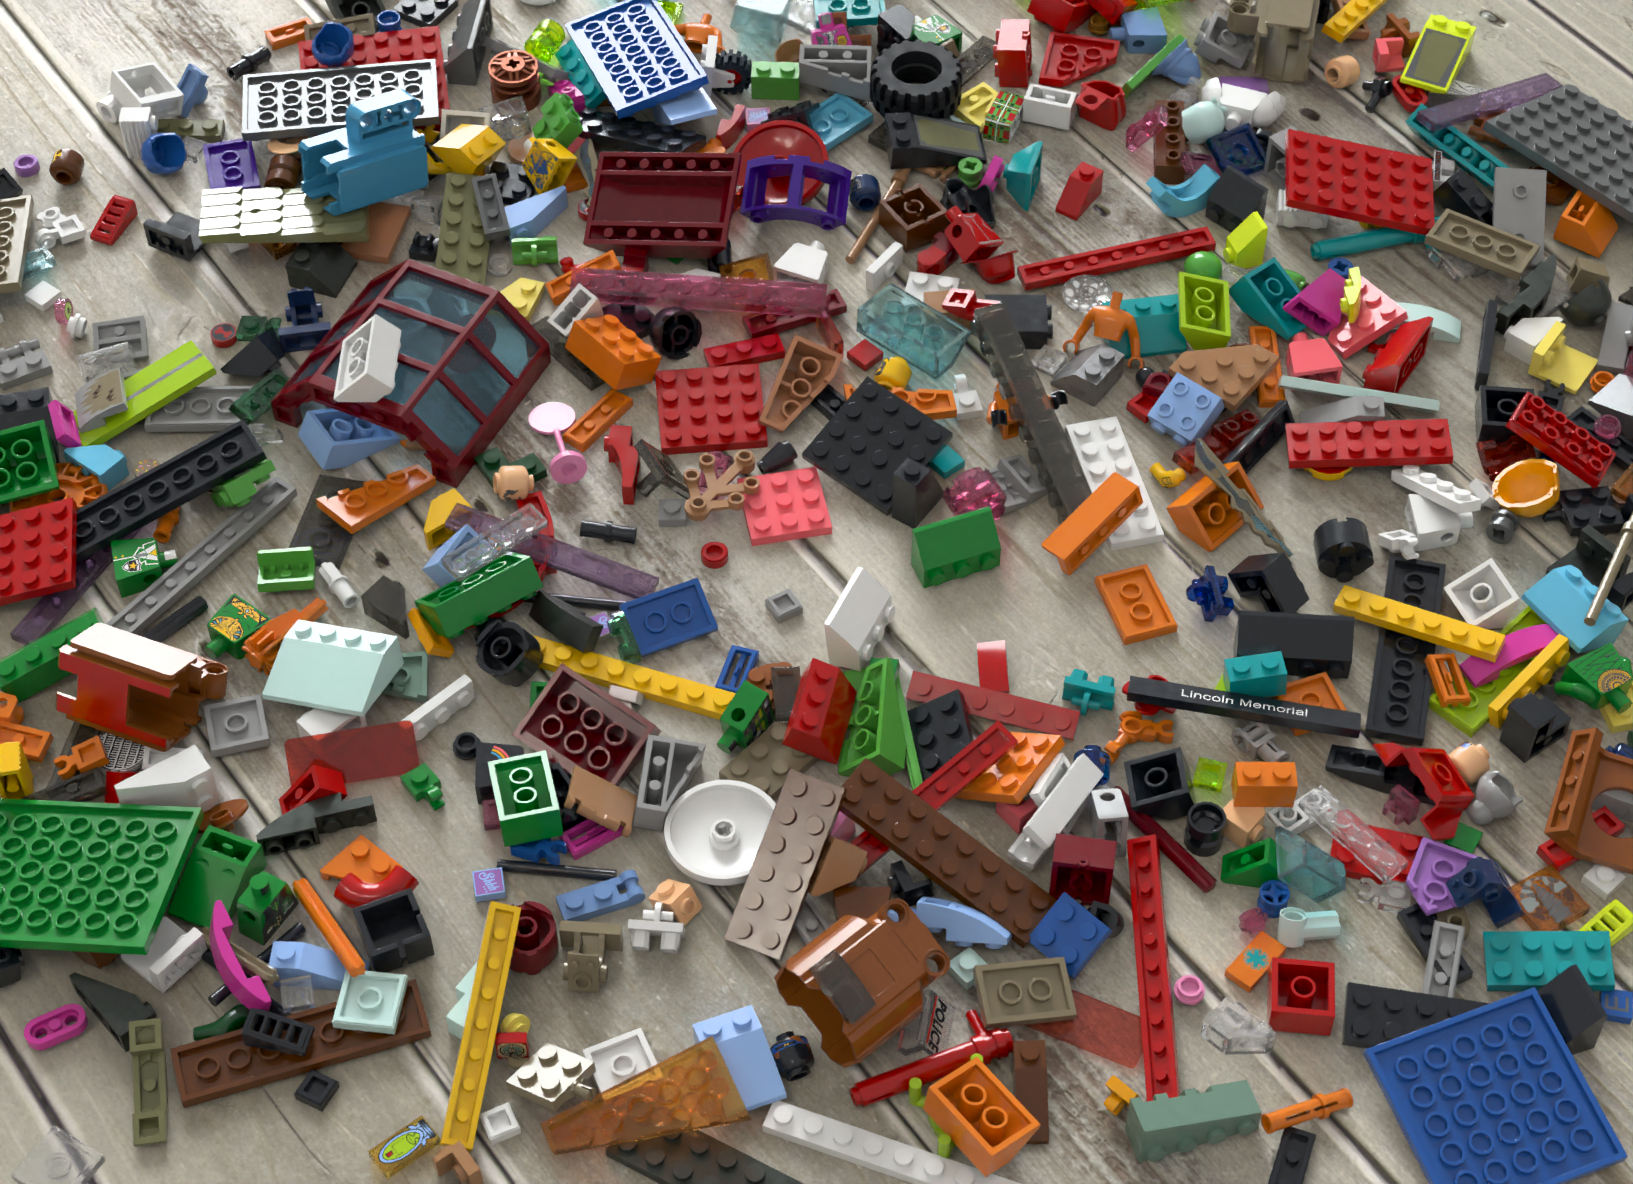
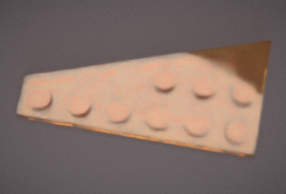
(666, 1099)

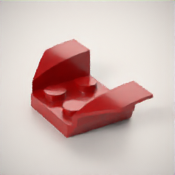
(1441, 783)

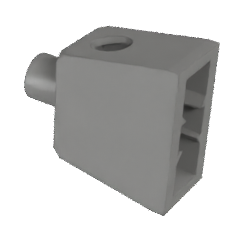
(1109, 807)

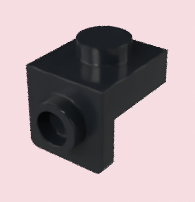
(904, 887)

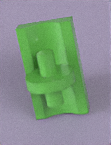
(534, 250)

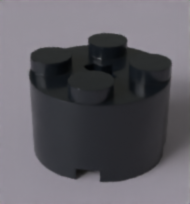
(1343, 549)
(508, 653)

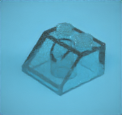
(761, 18)
(1308, 867)

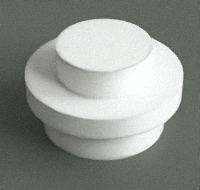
(77, 326)

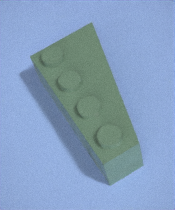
(1190, 1119)

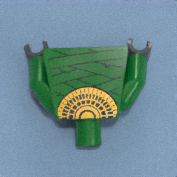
(1595, 680)

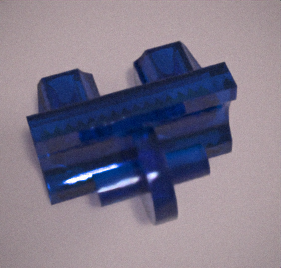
(1208, 593)

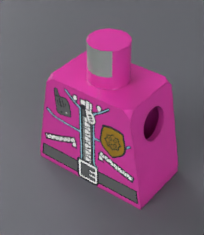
(829, 33)

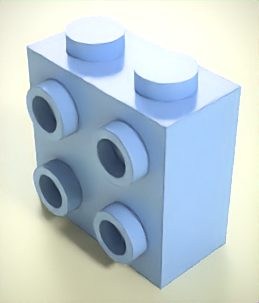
(1185, 411)

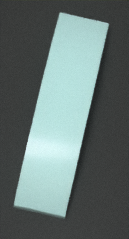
(1444, 325)

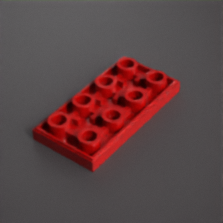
(1561, 439)

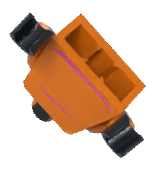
(999, 415)

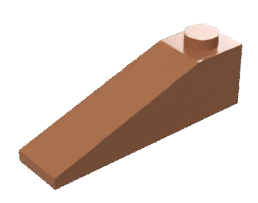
(800, 379)

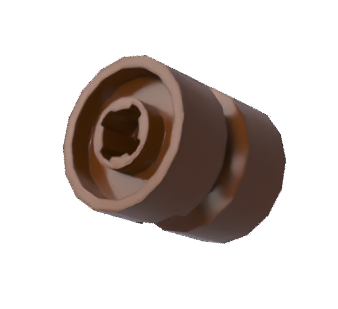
(283, 172)

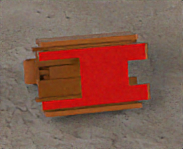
(137, 686)

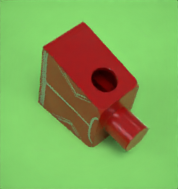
(971, 235)

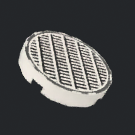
(122, 754)

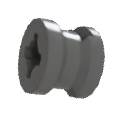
(1502, 526)

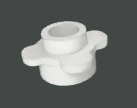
(50, 215)

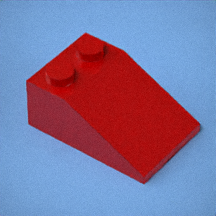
(1061, 14)

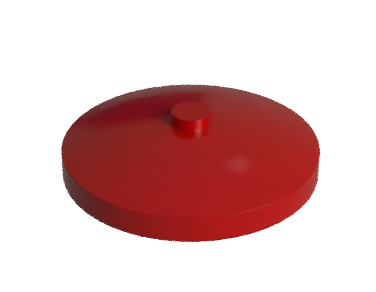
(782, 139)

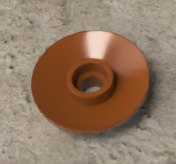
(224, 815)

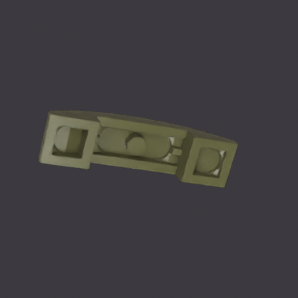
(149, 1082)

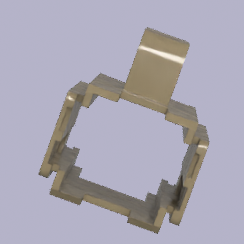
(1282, 35)

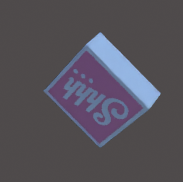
(489, 884)

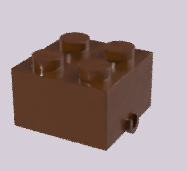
(912, 216)

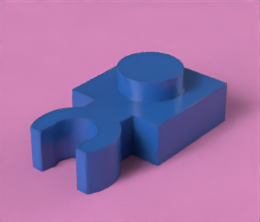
(541, 848)

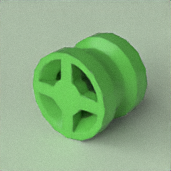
(970, 171)

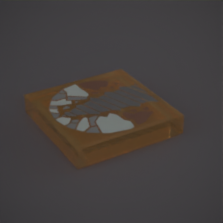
(1549, 900)

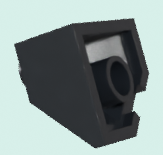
(257, 357)

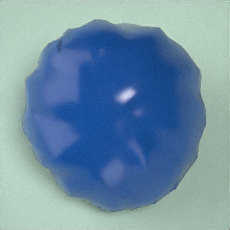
(333, 45)
(163, 153)

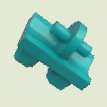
(1087, 693)

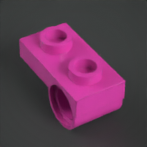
(569, 89)

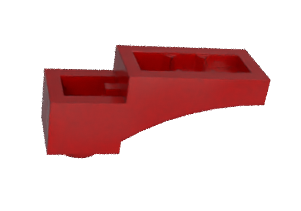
(626, 458)

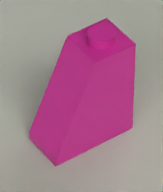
(1319, 303)

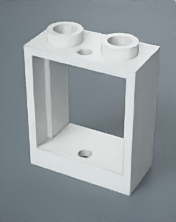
(164, 104)

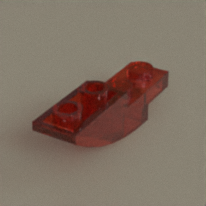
(1221, 440)

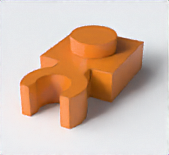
(84, 758)

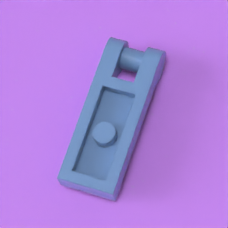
(601, 898)

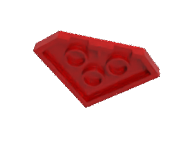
(1075, 57)

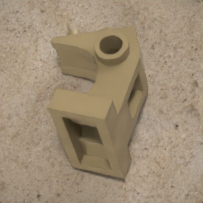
(589, 942)

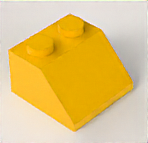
(469, 148)

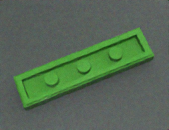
(1146, 71)

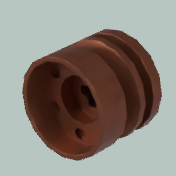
(515, 75)

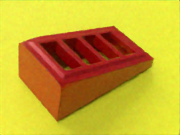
(116, 207)

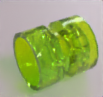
(545, 40)

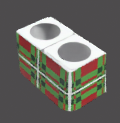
(1003, 117)

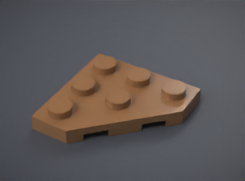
(1227, 371)

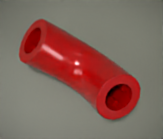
(356, 892)

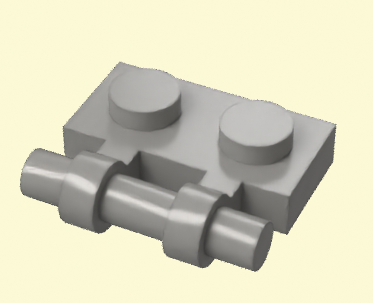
(24, 368)

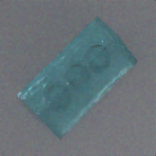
(912, 330)

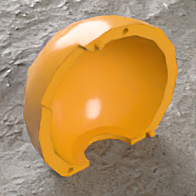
(1528, 487)

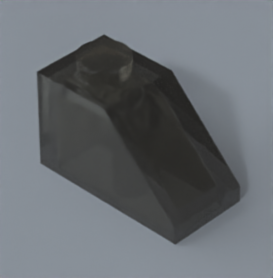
(388, 605)

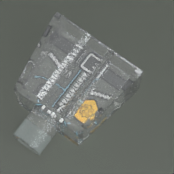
(509, 118)

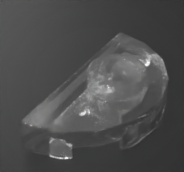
(266, 435)

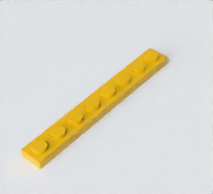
(651, 683)
(480, 1025)

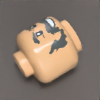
(512, 483)

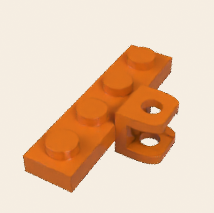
(33, 741)

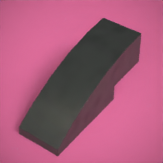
(565, 622)

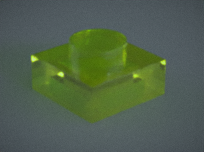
(1210, 774)

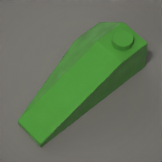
(877, 725)

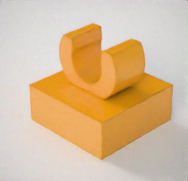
(1120, 1095)

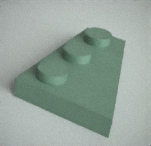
(412, 678)

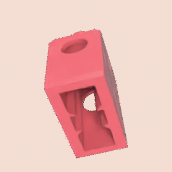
(1312, 360)

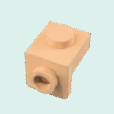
(677, 898)

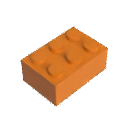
(613, 352)

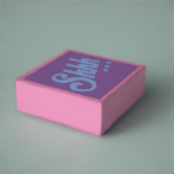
(755, 116)

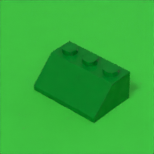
(955, 547)

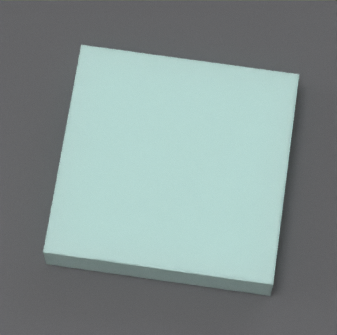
(370, 1002)

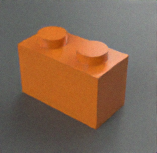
(1264, 784)

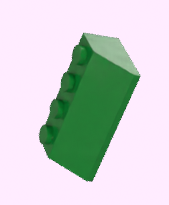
(480, 594)
(36, 663)

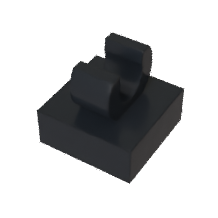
(424, 247)

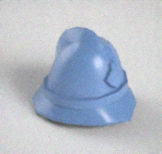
(1179, 65)

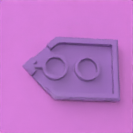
(1431, 871)

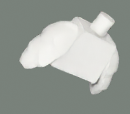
(1245, 104)

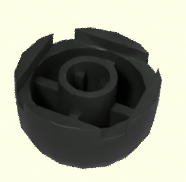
(1588, 305)

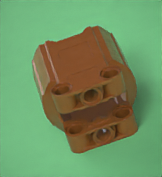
(889, 963)

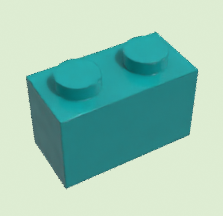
(1256, 675)

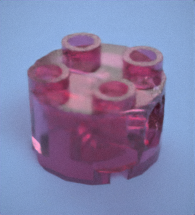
(974, 491)

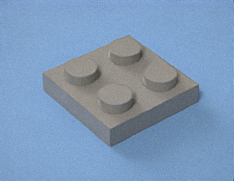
(236, 725)

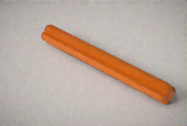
(329, 927)

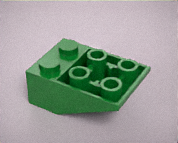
(216, 871)

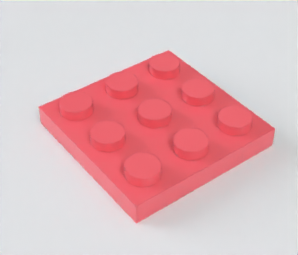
(786, 507)

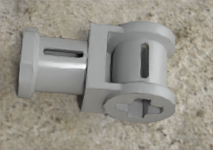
(1258, 741)

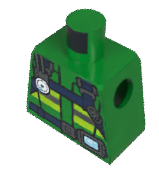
(745, 718)

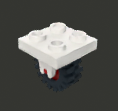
(725, 70)

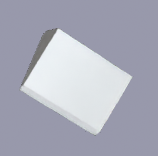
(1484, 596)

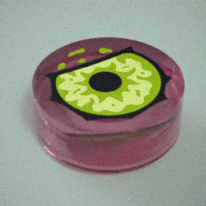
(63, 310)

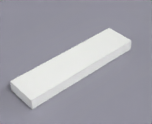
(1063, 802)

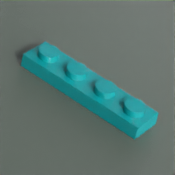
(580, 74)

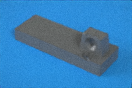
(491, 208)

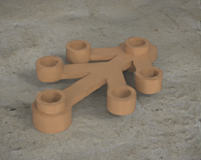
(699, 506)

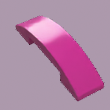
(1517, 648)
(249, 991)

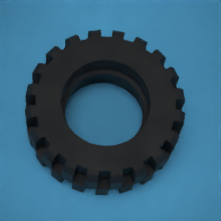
(916, 64)

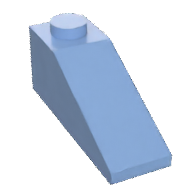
(535, 213)
(303, 959)

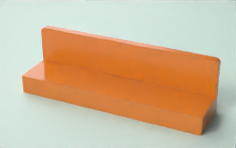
(1093, 522)

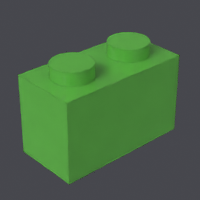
(775, 80)

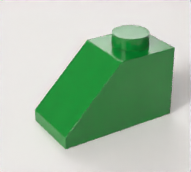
(1251, 864)

